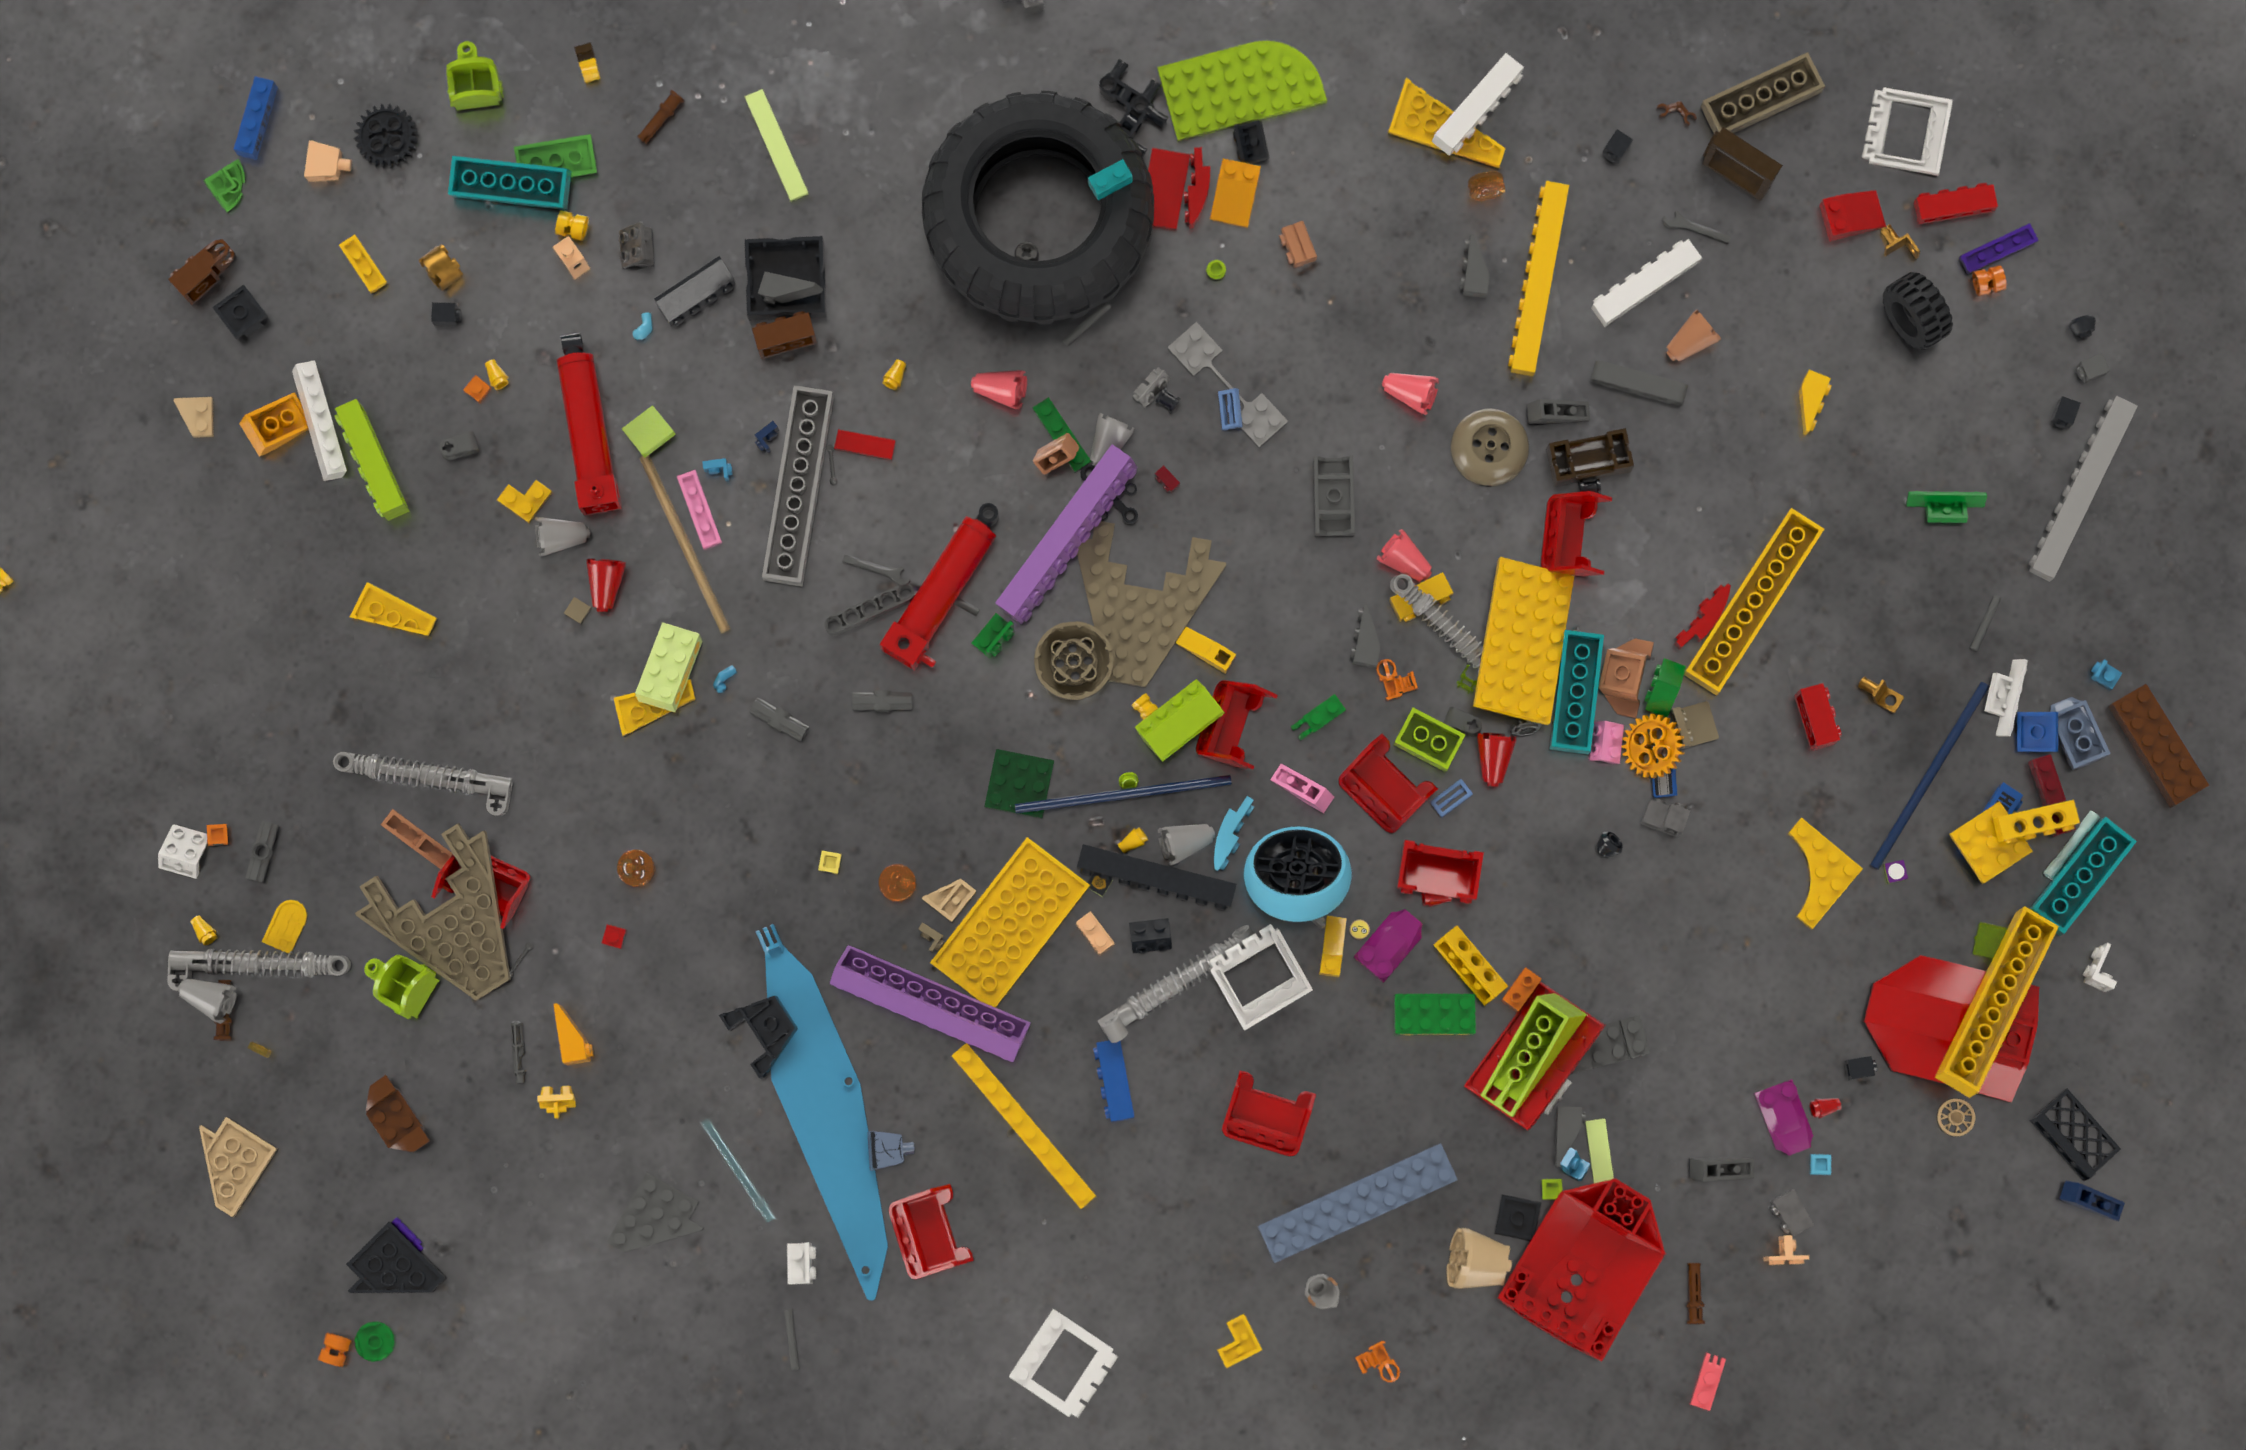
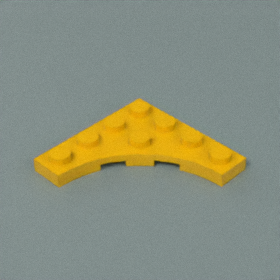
(1829, 871)

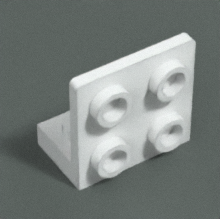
(182, 851)
(2092, 977)
(800, 1263)

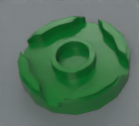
(375, 1341)

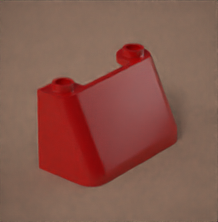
(1440, 871)

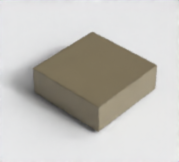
(577, 610)

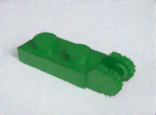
(1320, 716)

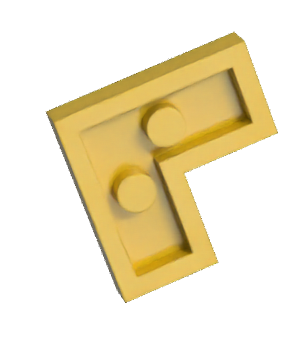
(525, 505)
(1244, 1344)

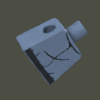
(887, 1149)

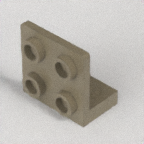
(1695, 724)

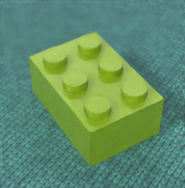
(1429, 739)

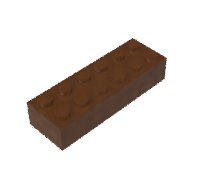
(2158, 745)

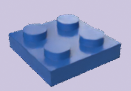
(2037, 731)

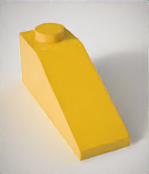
(1333, 946)

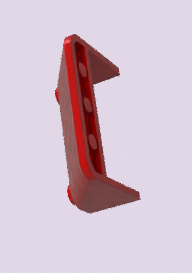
(1382, 787)
(1267, 1118)
(926, 1233)

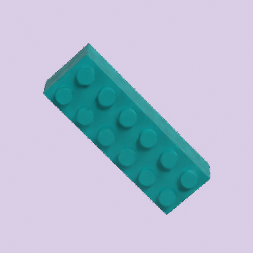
(509, 182)
(1576, 692)
(2083, 874)

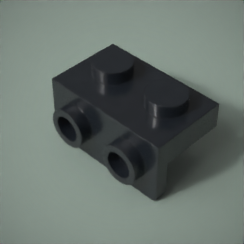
(1251, 142)
(1150, 935)

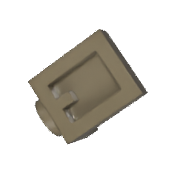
(929, 933)

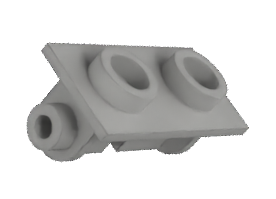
(1146, 394)

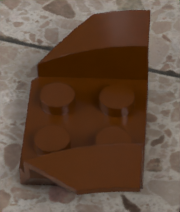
(394, 1117)

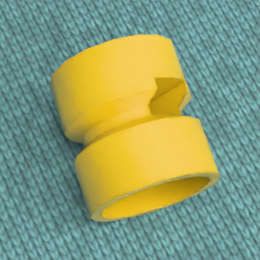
(571, 225)

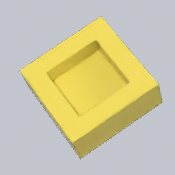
(830, 862)

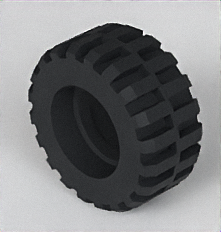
(1917, 310)

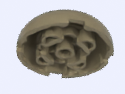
(1471, 460)
(1054, 647)

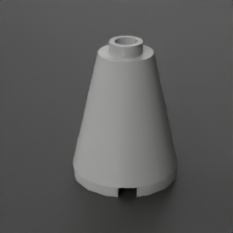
(1108, 432)
(558, 534)
(1184, 840)
(209, 997)

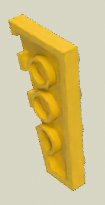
(386, 609)
(636, 714)

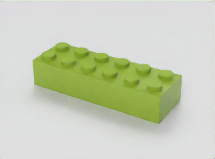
(370, 456)

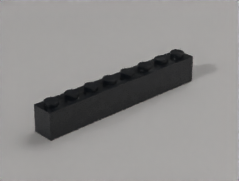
(1156, 876)

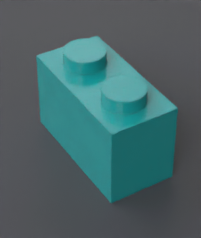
(1110, 179)

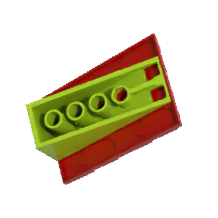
(1534, 1055)

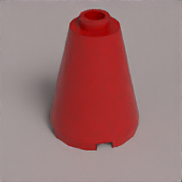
(604, 581)
(1495, 755)

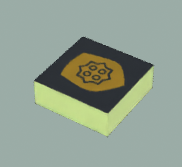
(1098, 885)

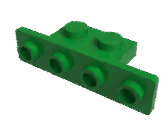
(1946, 506)

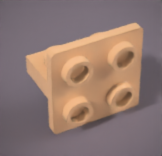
(1786, 1249)

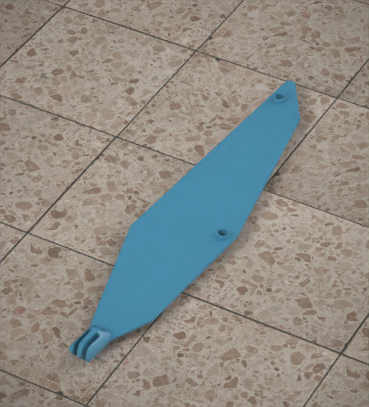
(827, 1113)

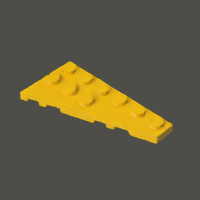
(1421, 116)

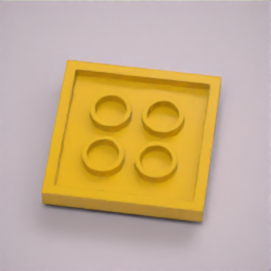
(1981, 847)

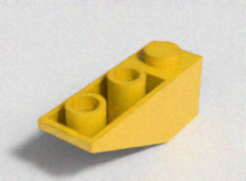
(1811, 394)
(1206, 649)

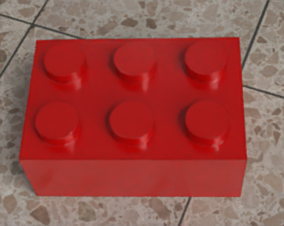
(1818, 716)

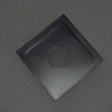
(1517, 1217)

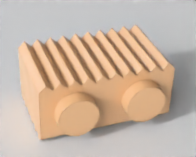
(1095, 933)

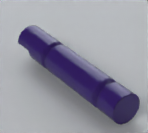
(408, 1233)

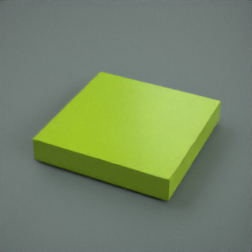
(648, 431)

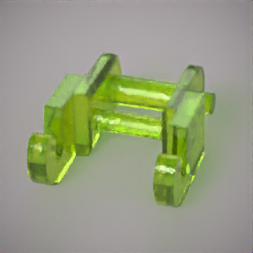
(1463, 676)

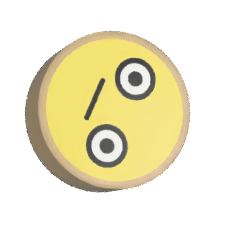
(1359, 929)

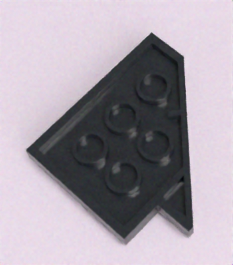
(393, 1266)

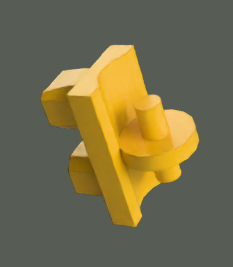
(556, 1103)

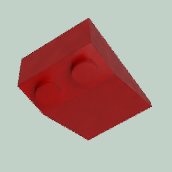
(1852, 214)

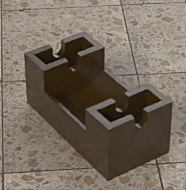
(1590, 458)

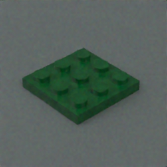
(1018, 780)

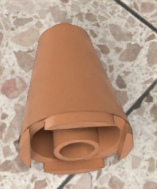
(1692, 337)

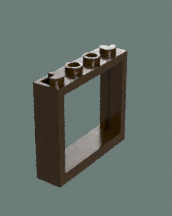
(1746, 155)

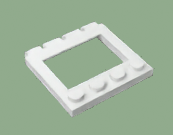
(1935, 133)
(1275, 998)
(1040, 1348)

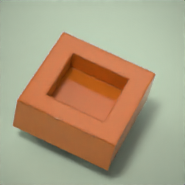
(477, 389)
(217, 835)

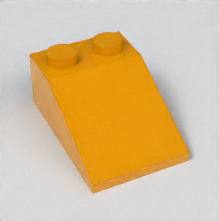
(1235, 192)
(274, 424)
(572, 1042)

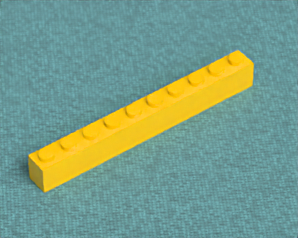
(1539, 278)
(1023, 1126)

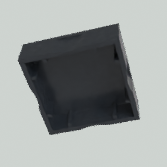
(794, 258)

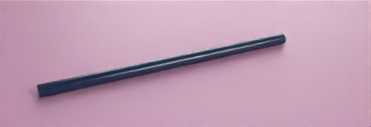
(1929, 775)
(1123, 794)

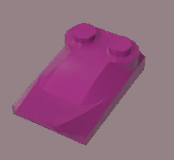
(1390, 944)
(1785, 1117)

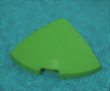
(227, 184)

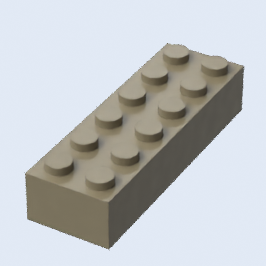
(1763, 95)

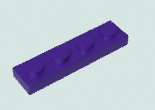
(1998, 248)

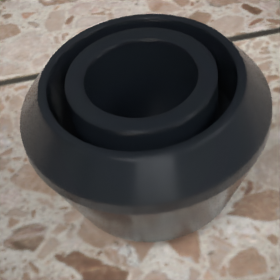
(2083, 326)
(1609, 844)

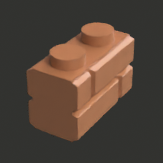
(1298, 244)
(1056, 453)

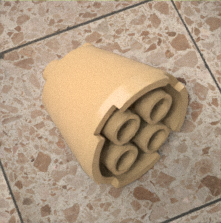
(1477, 1260)

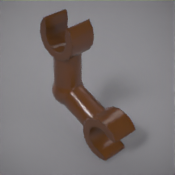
(1677, 106)

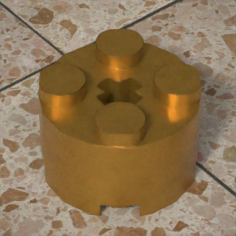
(440, 267)

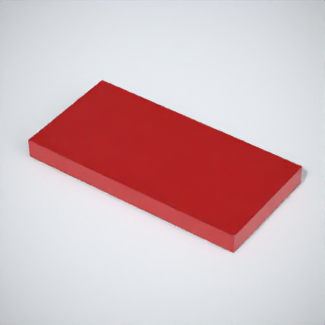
(1168, 177)

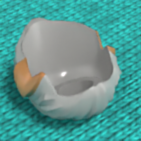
(1322, 1291)

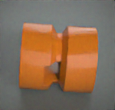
(1989, 280)
(335, 1342)

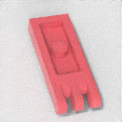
(1707, 1382)

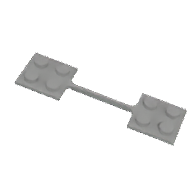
(1197, 350)

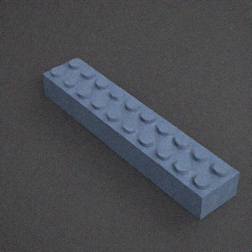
(1357, 1203)

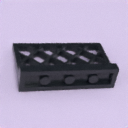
(2066, 1148)

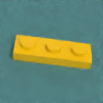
(363, 264)

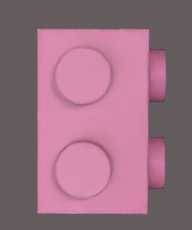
(1606, 742)

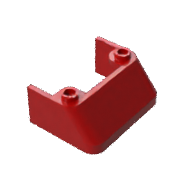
(1565, 531)
(1222, 737)
(509, 884)

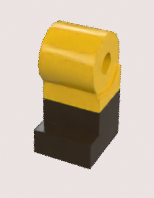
(587, 62)

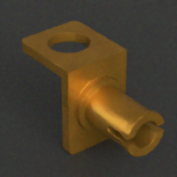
(1896, 242)
(1880, 693)

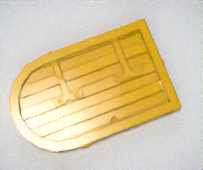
(286, 926)

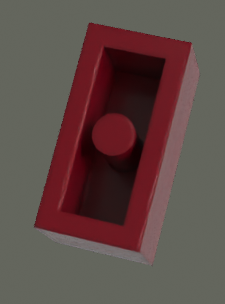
(1167, 479)

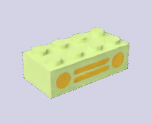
(668, 667)

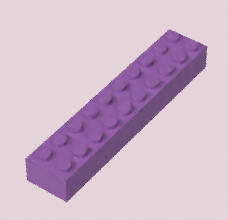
(1067, 534)
(930, 1003)

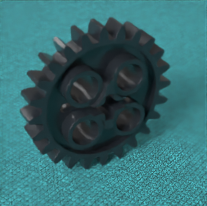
(384, 118)

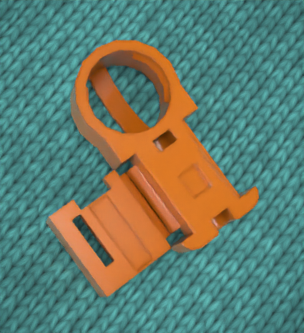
(1395, 684)
(1375, 1358)

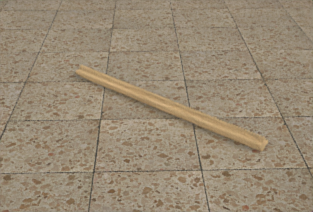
(682, 540)

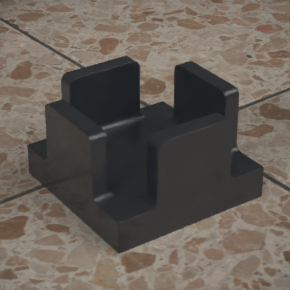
(240, 312)

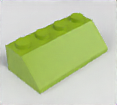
(1179, 720)

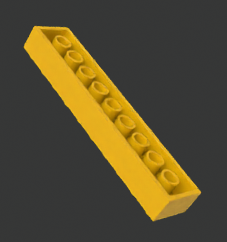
(1753, 601)
(1996, 1002)

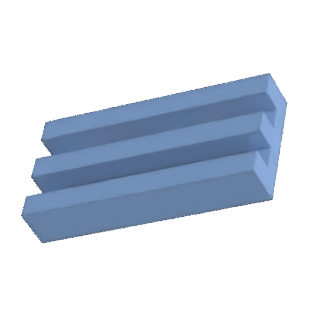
(1234, 422)
(1438, 808)

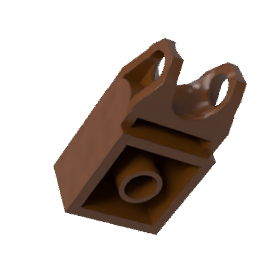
(202, 271)

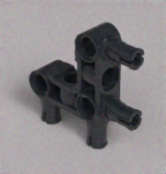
(1129, 98)

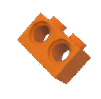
(1521, 989)

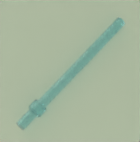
(759, 1203)

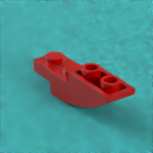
(1198, 193)
(1710, 612)

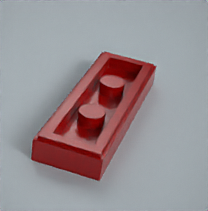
(865, 444)

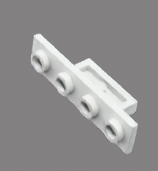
(2005, 695)

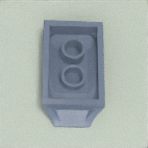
(2079, 733)

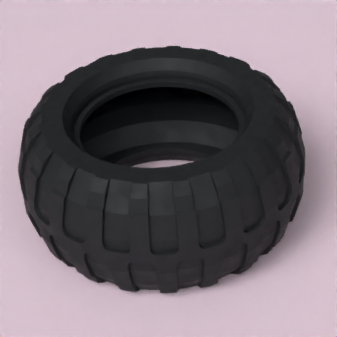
(1022, 287)

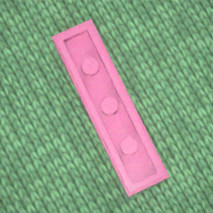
(699, 509)

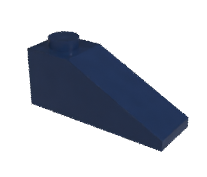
(2092, 1200)

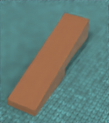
(416, 839)

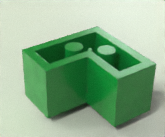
(1665, 686)

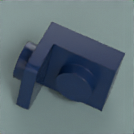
(767, 433)

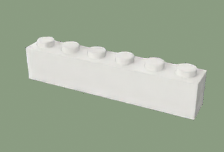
(1478, 104)
(1645, 283)
(319, 420)

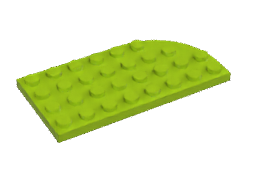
(1238, 87)

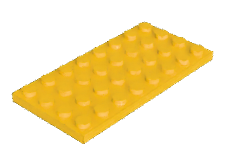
(1523, 641)
(1010, 923)

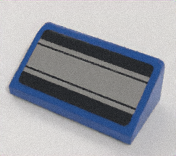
(1665, 786)

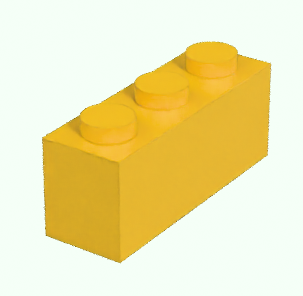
(1435, 586)

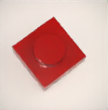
(614, 936)

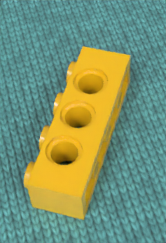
(2065, 811)
(1470, 965)

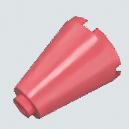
(1002, 386)
(1412, 390)
(1405, 557)

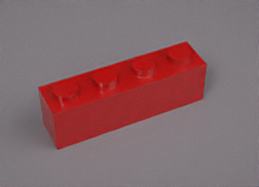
(1956, 203)

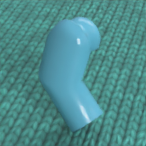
(644, 329)

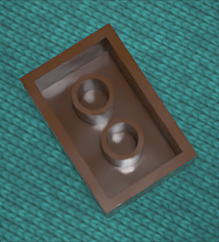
(784, 334)

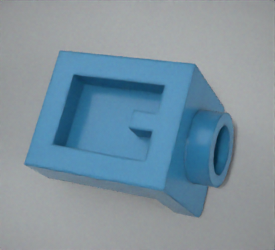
(715, 466)
(2105, 674)
(1574, 1165)

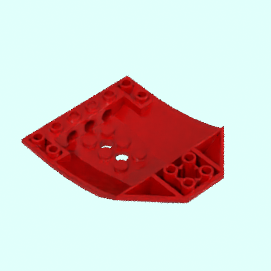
(1920, 1011)
(1608, 1240)

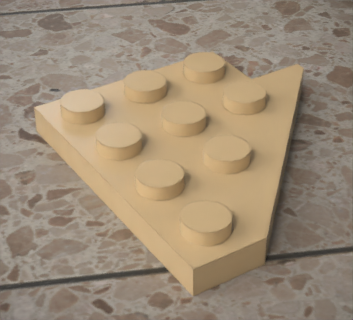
(234, 1163)

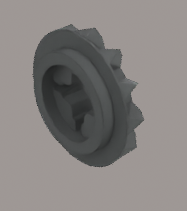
(1524, 727)

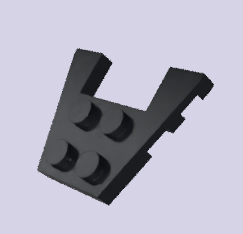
(769, 1024)

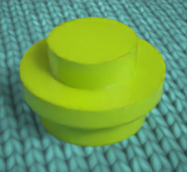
(1216, 269)
(1128, 780)

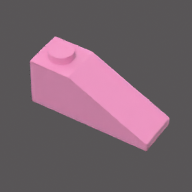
(1302, 788)

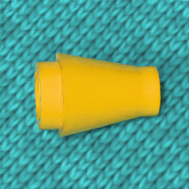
(894, 375)
(497, 377)
(1133, 840)
(203, 931)

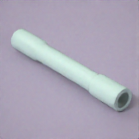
(2057, 863)

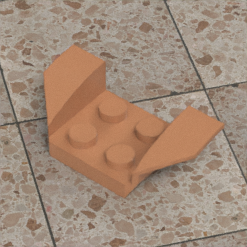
(1623, 675)

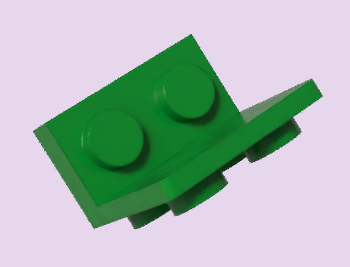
(993, 635)

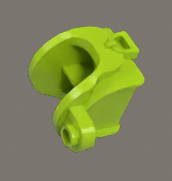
(473, 80)
(401, 984)

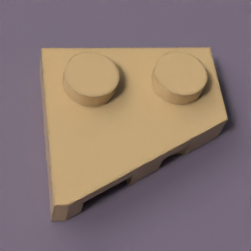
(197, 415)
(950, 898)

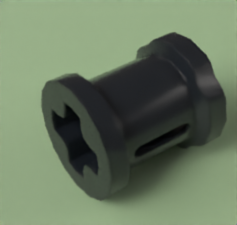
(1168, 399)
(1593, 486)

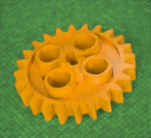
(1637, 751)

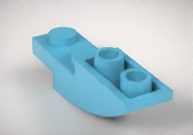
(1226, 840)

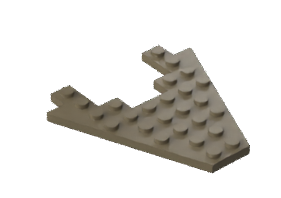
(1140, 620)
(461, 935)

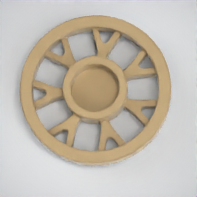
(1956, 1117)

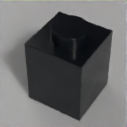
(1617, 146)
(445, 314)
(2065, 412)
(1860, 1068)

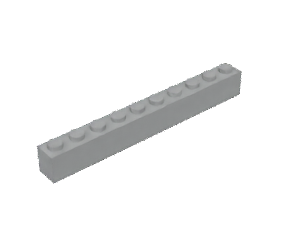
(2083, 488)

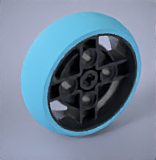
(1299, 878)

